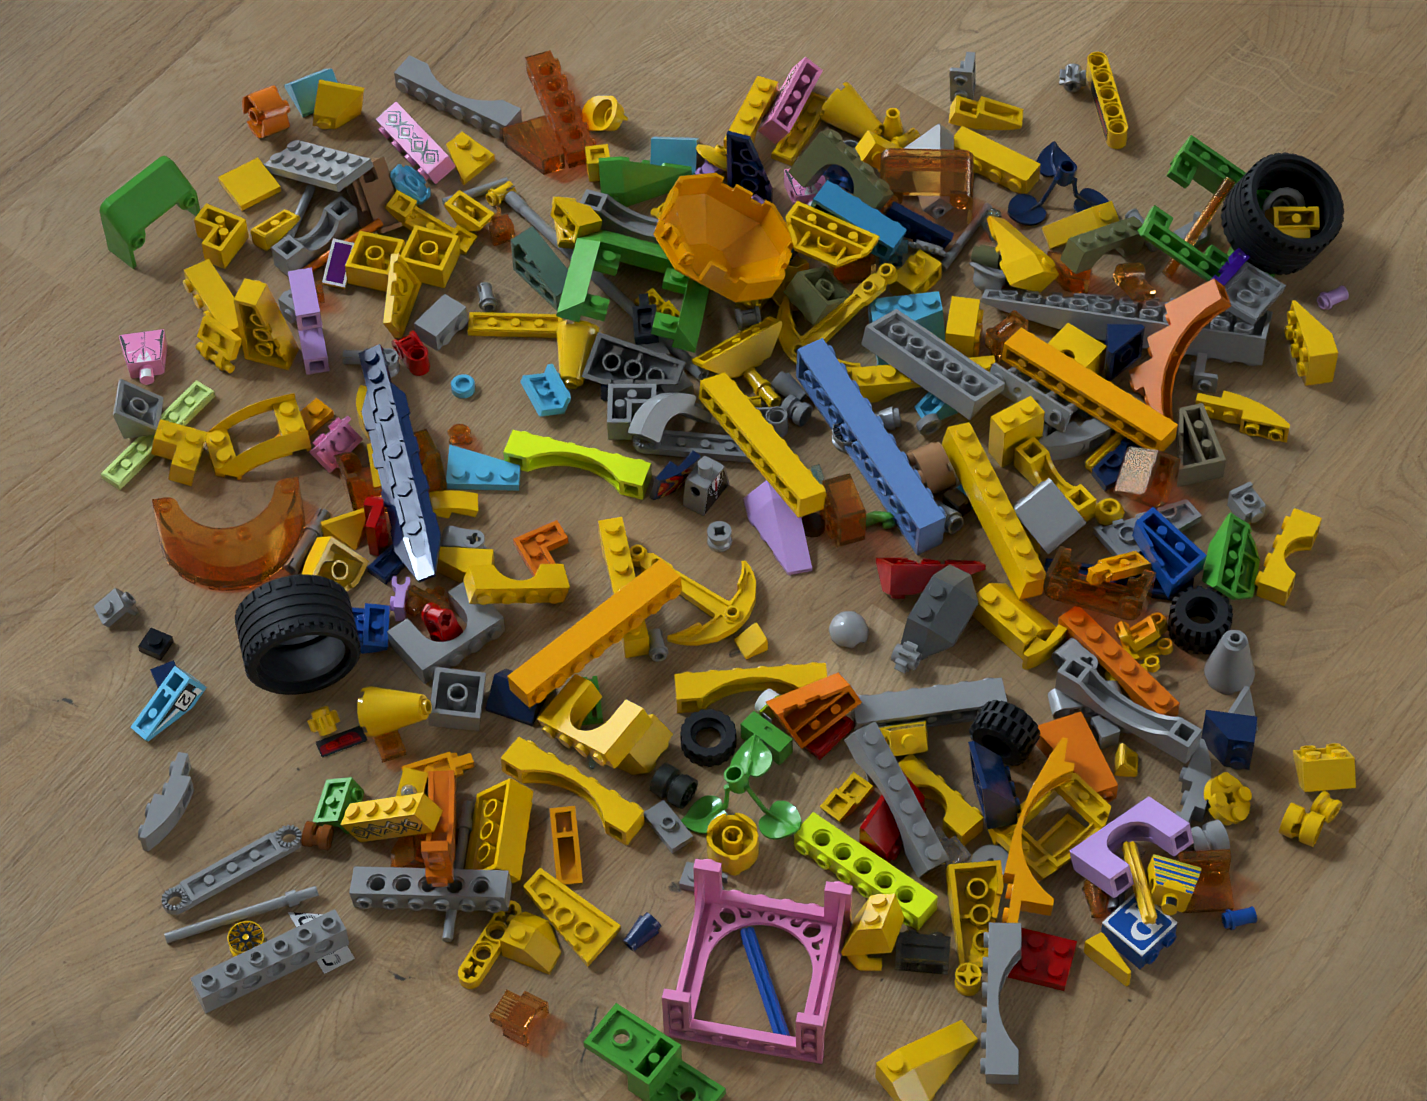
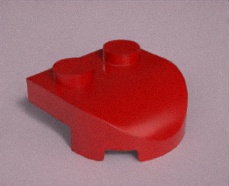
(375, 524)

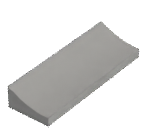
(931, 363)

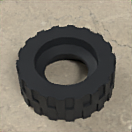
(713, 755)

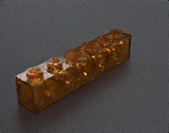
(559, 106)

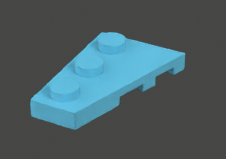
(480, 472)

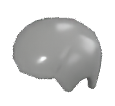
(848, 629)

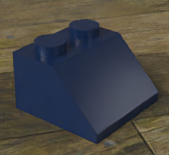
(1230, 737)

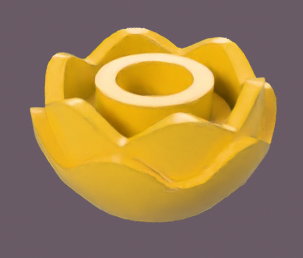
(1105, 505)

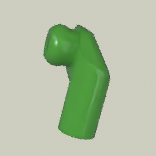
(880, 516)

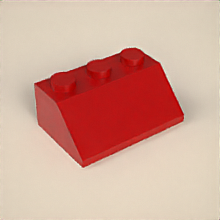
(880, 830)

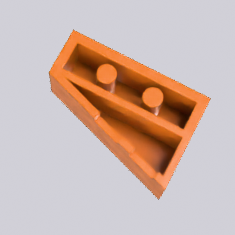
(814, 707)

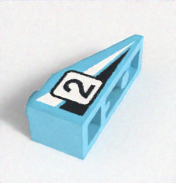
(171, 701)

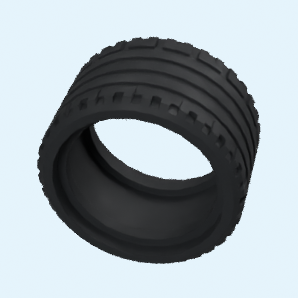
(1254, 234)
(297, 634)

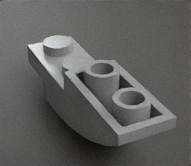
(1076, 439)
(1193, 783)
(169, 807)

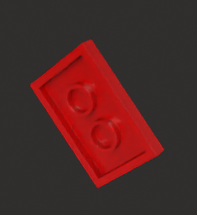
(1044, 959)

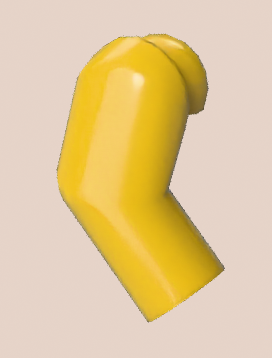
(863, 963)

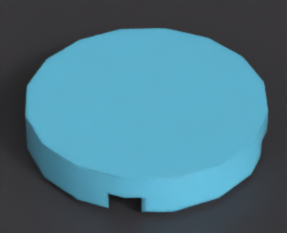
(410, 183)

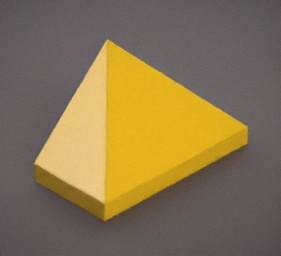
(346, 528)

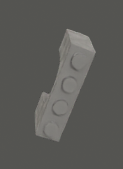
(423, 655)

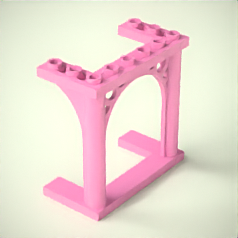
(710, 900)

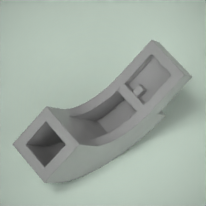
(658, 410)

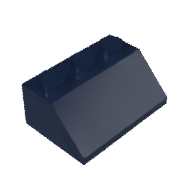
(993, 787)

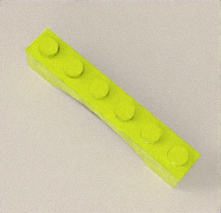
(532, 452)

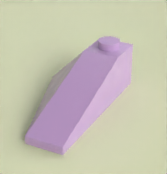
(778, 528)

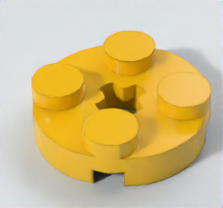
(1239, 797)

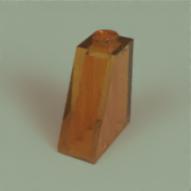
(535, 144)

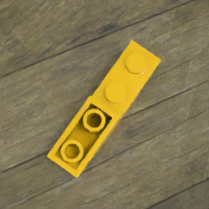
(1251, 415)

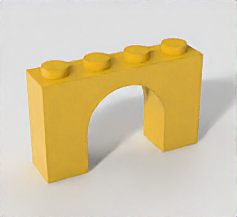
(604, 744)

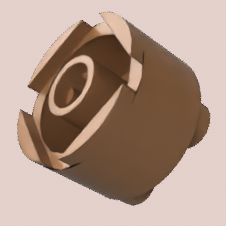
(932, 466)

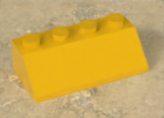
(500, 828)

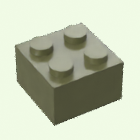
(816, 293)

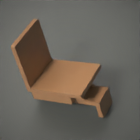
(371, 195)

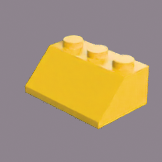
(1009, 618)

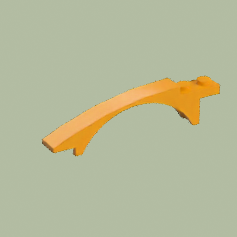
(1022, 888)

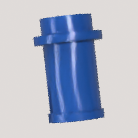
(1239, 917)

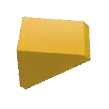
(468, 212)

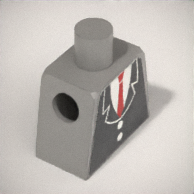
(705, 485)

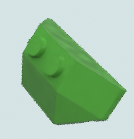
(1232, 560)

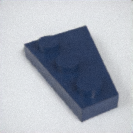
(918, 226)
(1108, 468)

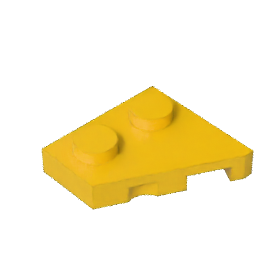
(468, 156)

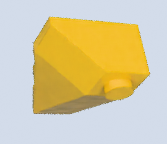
(336, 562)
(974, 903)
(924, 1065)

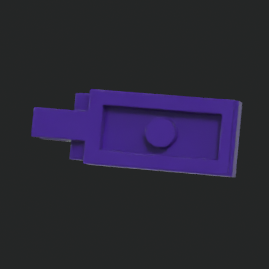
(1229, 269)

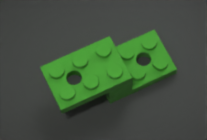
(649, 1059)

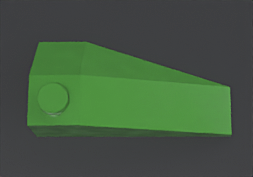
(636, 181)

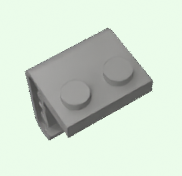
(1048, 515)

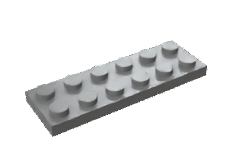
(318, 165)

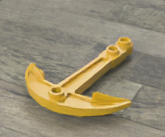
(836, 319)
(718, 608)

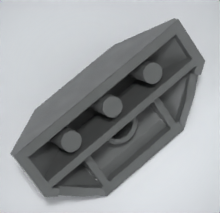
(941, 611)

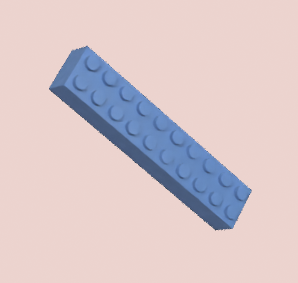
(875, 450)

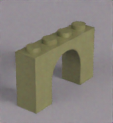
(829, 150)

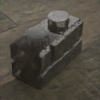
(922, 952)

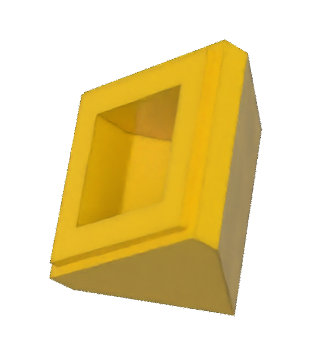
(1125, 762)

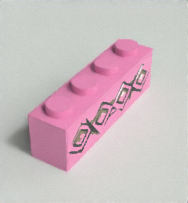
(790, 100)
(415, 142)

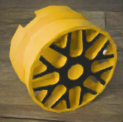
(244, 938)

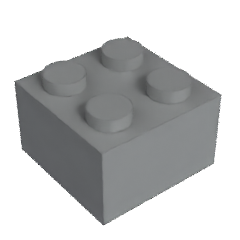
(457, 699)

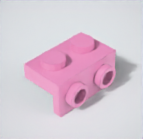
(338, 440)

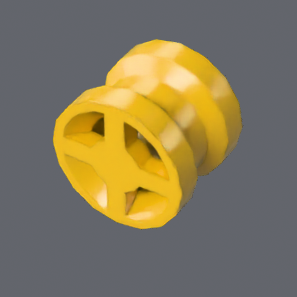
(1326, 806)
(968, 972)

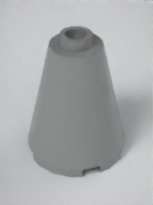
(1230, 664)

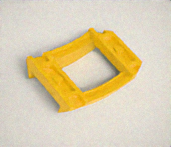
(292, 438)
(1083, 800)

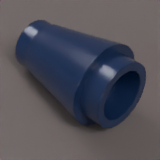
(642, 931)

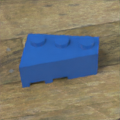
(1168, 551)

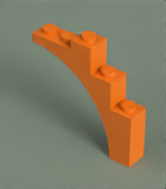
(1186, 318)
(439, 847)

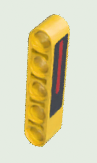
(1106, 100)

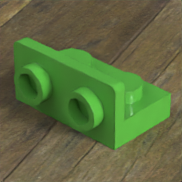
(335, 800)

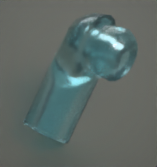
(990, 212)

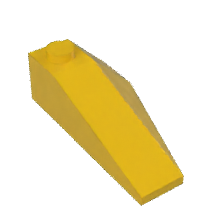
(1022, 260)

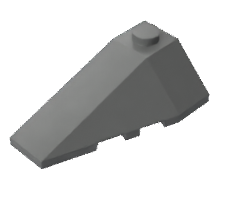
(626, 363)

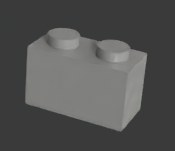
(441, 322)

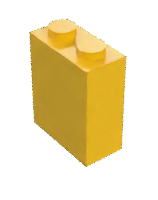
(1013, 427)

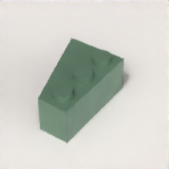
(539, 265)

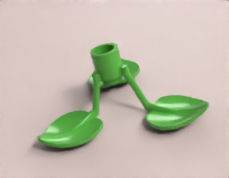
(750, 760)

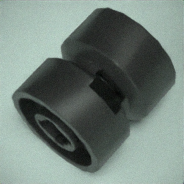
(676, 787)

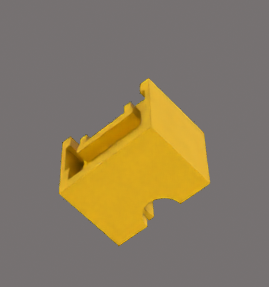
(1080, 347)

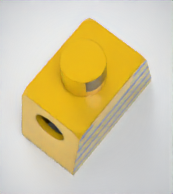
(1171, 883)

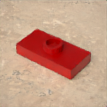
(828, 739)

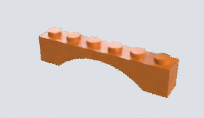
(1133, 678)

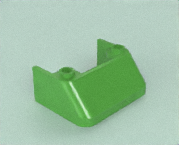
(141, 203)

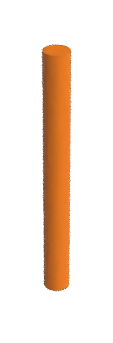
(322, 260)

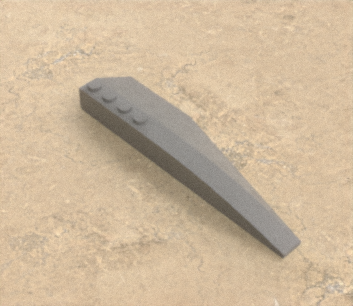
(1222, 338)

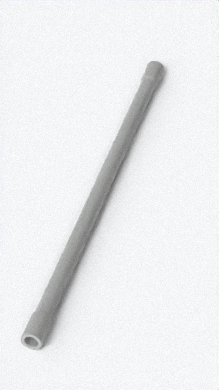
(598, 278)

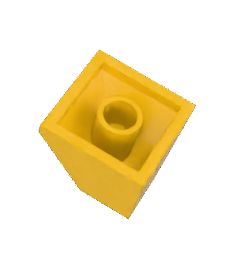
(336, 104)

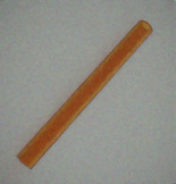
(1201, 222)

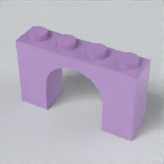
(308, 320)
(1143, 822)

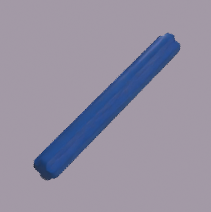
(764, 981)

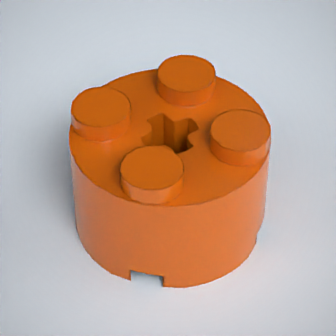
(266, 112)

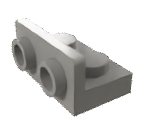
(964, 78)

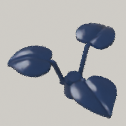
(1054, 162)

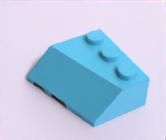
(922, 308)

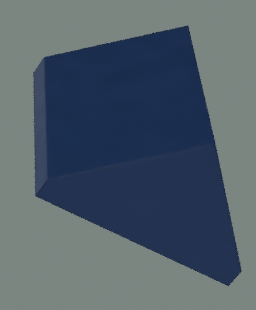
(1123, 347)
(507, 704)

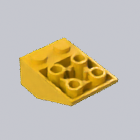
(1311, 346)

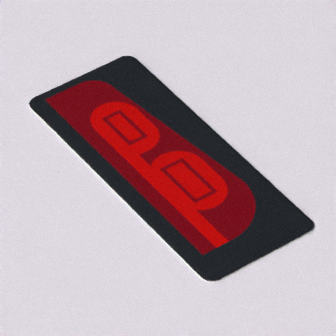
(341, 741)

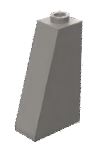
(935, 138)

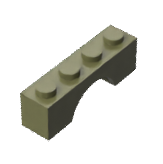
(1087, 248)

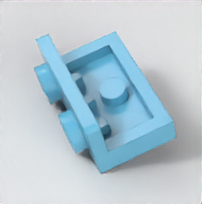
(547, 392)

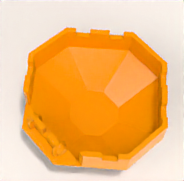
(724, 237)

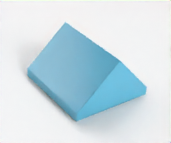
(304, 90)
(674, 151)

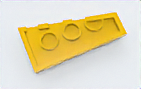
(575, 919)

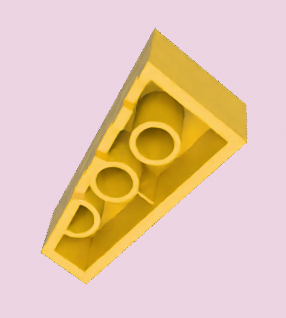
(263, 327)

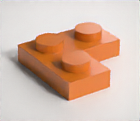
(536, 544)

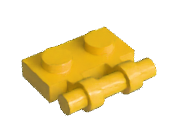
(218, 338)

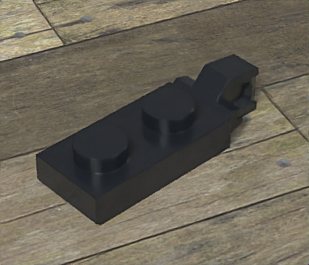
(643, 321)

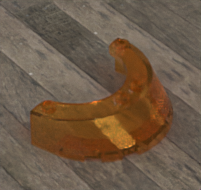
(233, 555)

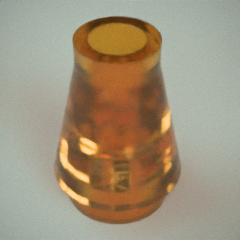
(1095, 899)

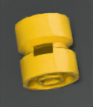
(1302, 824)

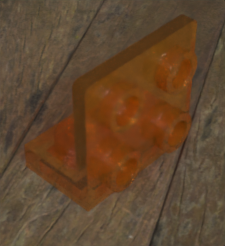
(1213, 886)

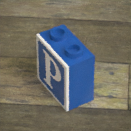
(1135, 939)

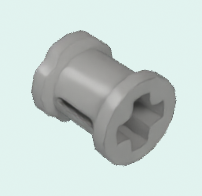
(747, 317)

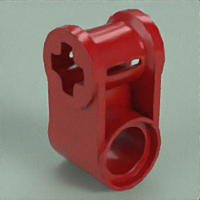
(412, 354)
(440, 623)

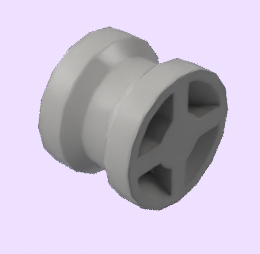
(392, 361)
(720, 542)

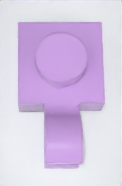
(398, 602)

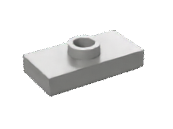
(668, 826)

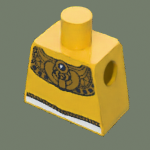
(906, 737)

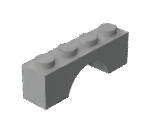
(336, 222)

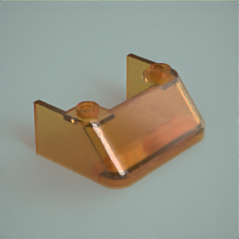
(929, 174)

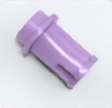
(1326, 300)

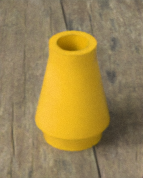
(892, 124)

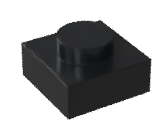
(155, 643)

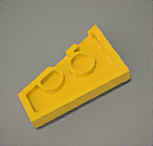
(400, 296)

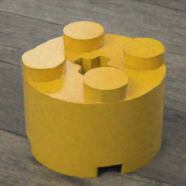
(733, 842)

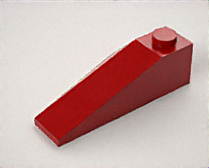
(907, 577)

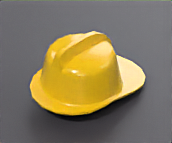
(603, 113)

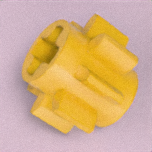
(323, 721)

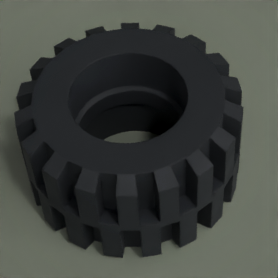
(1204, 604)
(1005, 731)

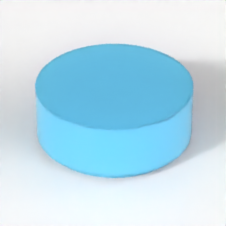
(463, 386)

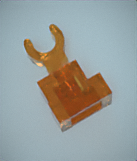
(501, 229)

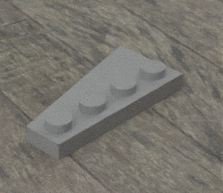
(1118, 536)

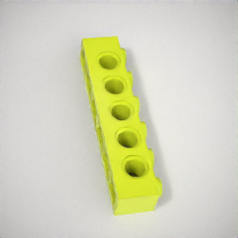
(880, 872)

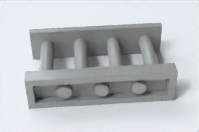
(1018, 389)

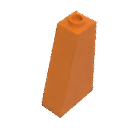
(1081, 750)

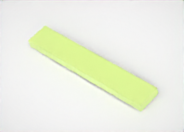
(139, 452)

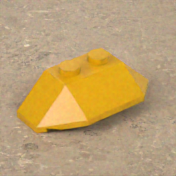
(827, 236)
(742, 350)

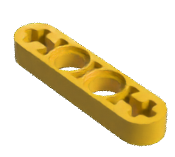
(485, 942)

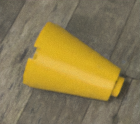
(850, 112)
(574, 348)
(389, 709)

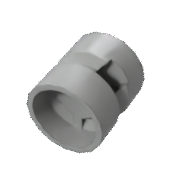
(1210, 837)

